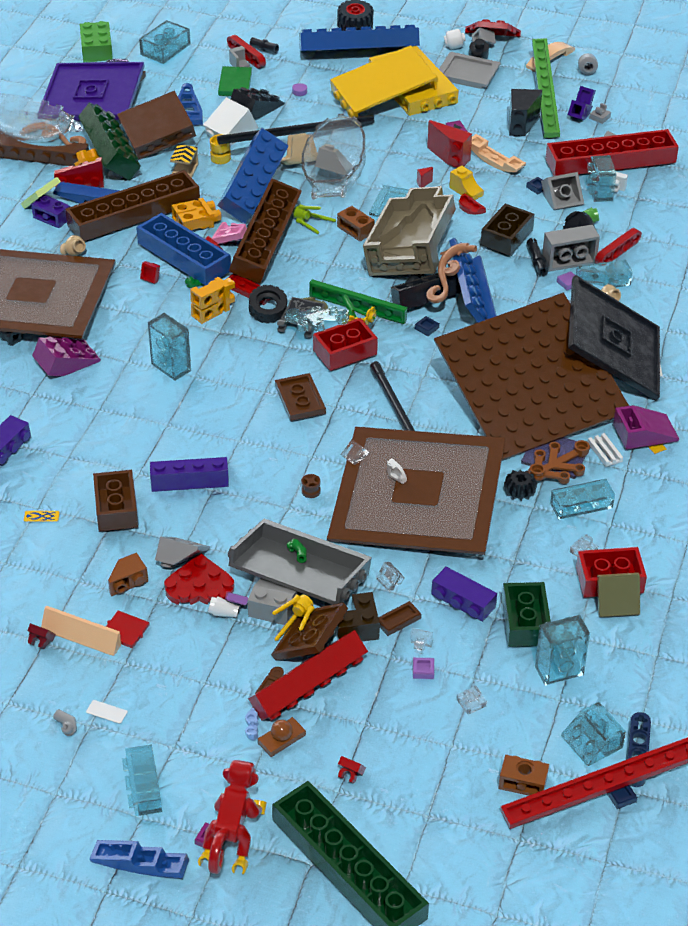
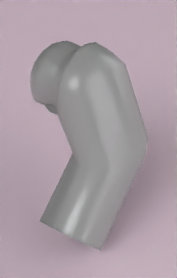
(68, 722)

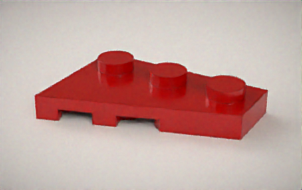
(86, 174)

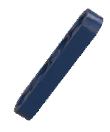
(636, 748)

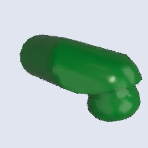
(191, 283)
(301, 551)

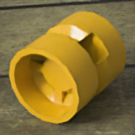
(219, 153)

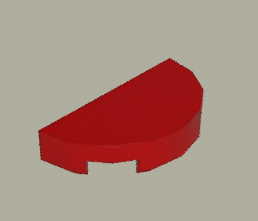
(470, 206)

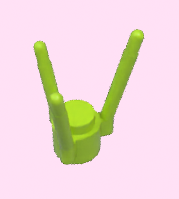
(302, 213)

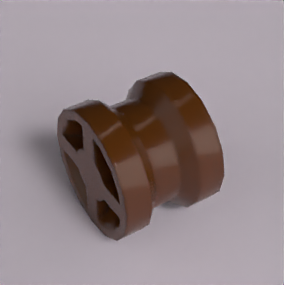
(311, 486)

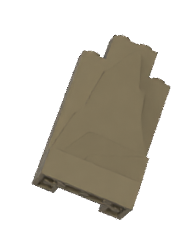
(409, 233)

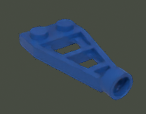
(197, 115)

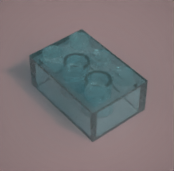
(164, 41)
(169, 346)
(562, 649)

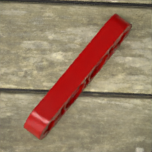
(251, 54)
(618, 246)

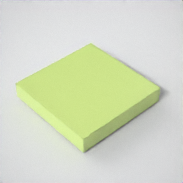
(40, 192)

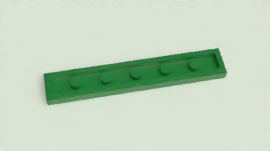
(363, 302)

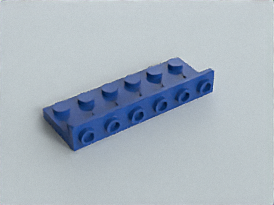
(474, 285)

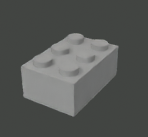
(570, 247)

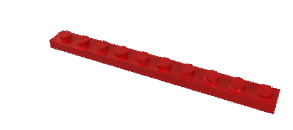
(595, 784)

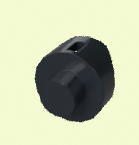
(479, 49)

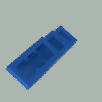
(141, 860)

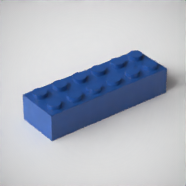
(252, 175)
(183, 248)

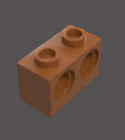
(355, 223)

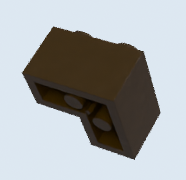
(362, 618)

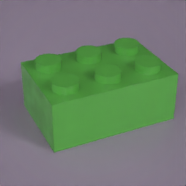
(96, 41)

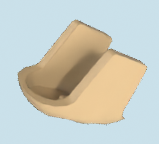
(294, 151)

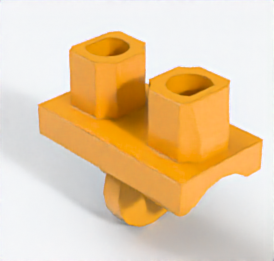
(83, 156)

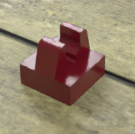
(40, 633)

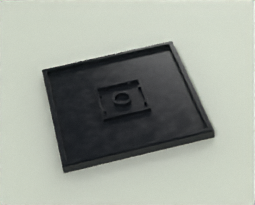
(614, 337)

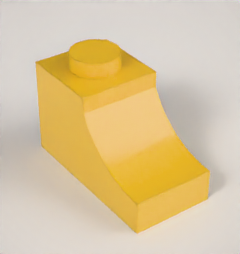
(463, 182)

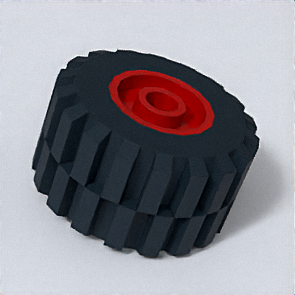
(354, 14)

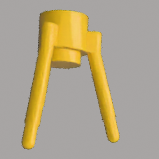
(301, 606)

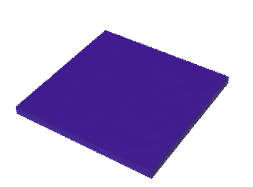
(100, 83)

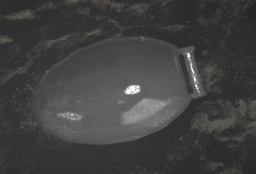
(33, 120)
(346, 136)

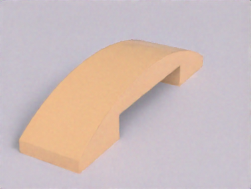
(555, 49)
(494, 158)

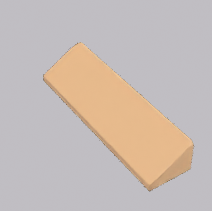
(81, 631)

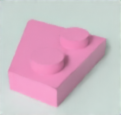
(229, 233)

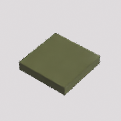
(618, 594)

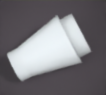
(222, 608)

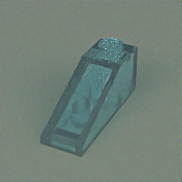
(613, 273)

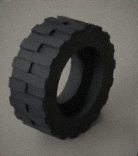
(267, 292)

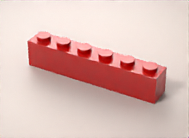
(308, 675)

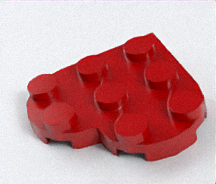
(198, 581)

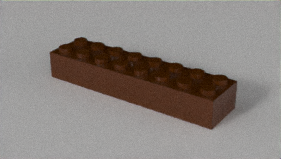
(131, 205)
(265, 231)

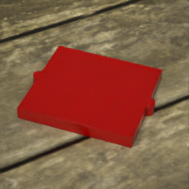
(129, 626)

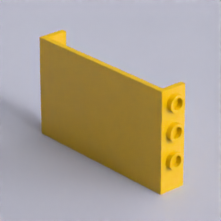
(381, 80)
(426, 97)

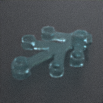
(314, 315)

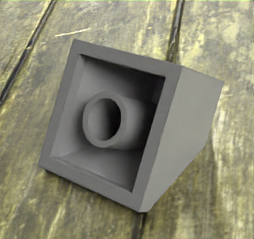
(332, 160)
(177, 551)

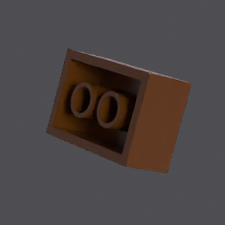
(115, 500)

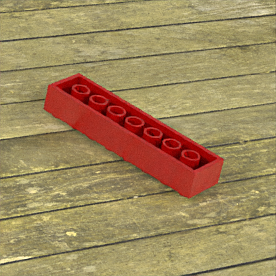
(626, 151)

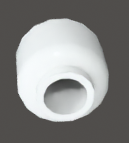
(454, 39)

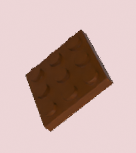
(314, 635)

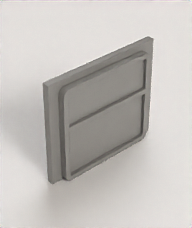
(469, 70)

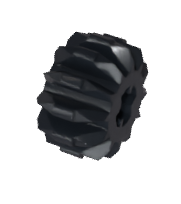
(520, 484)

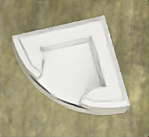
(395, 471)

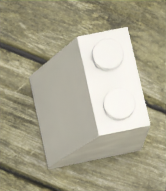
(230, 119)

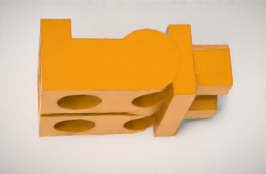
(196, 214)
(211, 299)

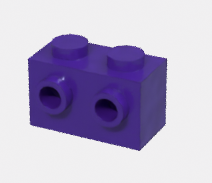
(50, 211)

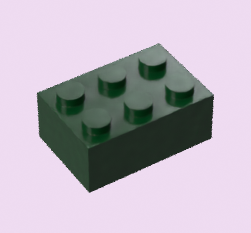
(524, 611)

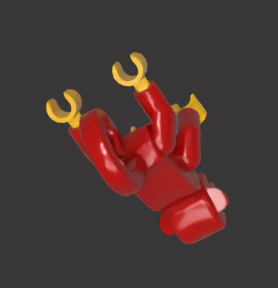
(232, 810)

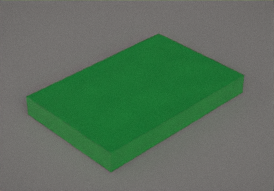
(234, 78)

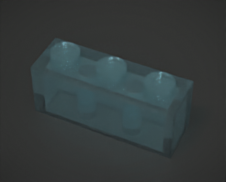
(582, 498)
(142, 780)

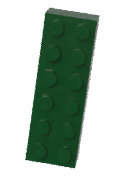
(109, 141)

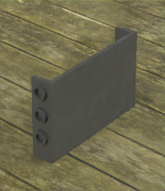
(327, 574)

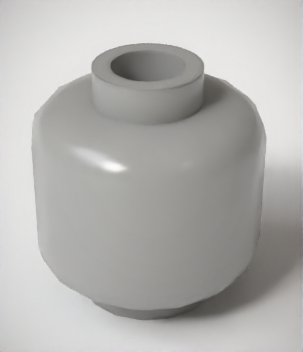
(587, 64)

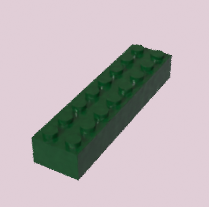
(348, 859)

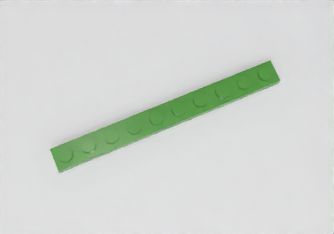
(545, 83)

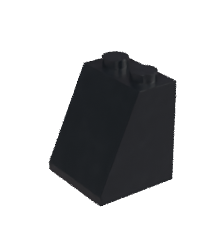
(524, 110)

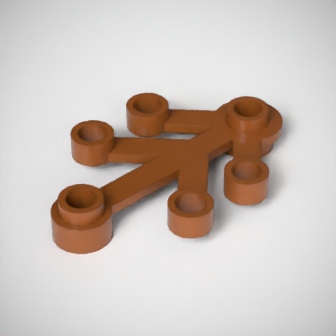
(540, 471)

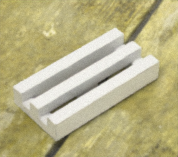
(608, 449)

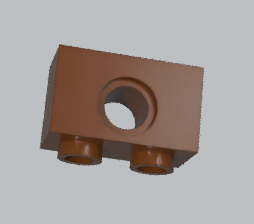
(523, 775)

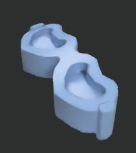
(252, 722)

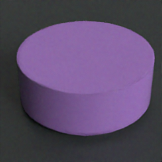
(299, 89)

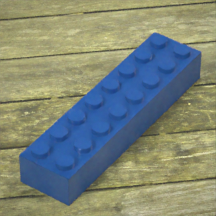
(359, 38)

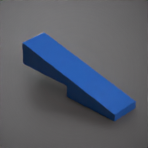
(80, 193)

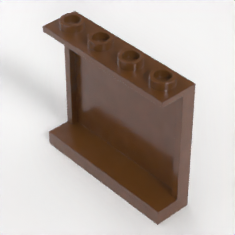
(156, 124)

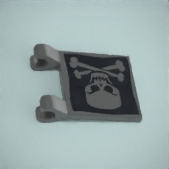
(302, 305)

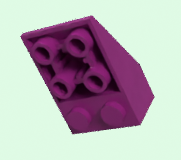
(64, 355)
(643, 427)

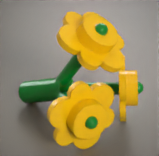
(370, 315)

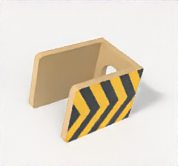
(186, 159)

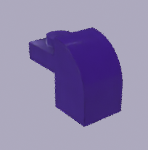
(583, 105)

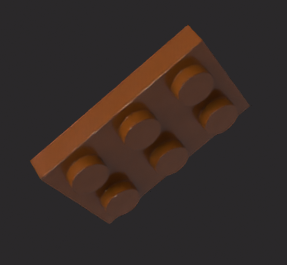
(300, 396)

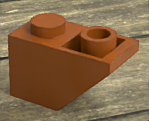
(127, 574)

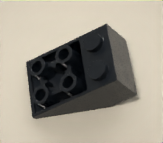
(257, 101)

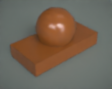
(281, 735)

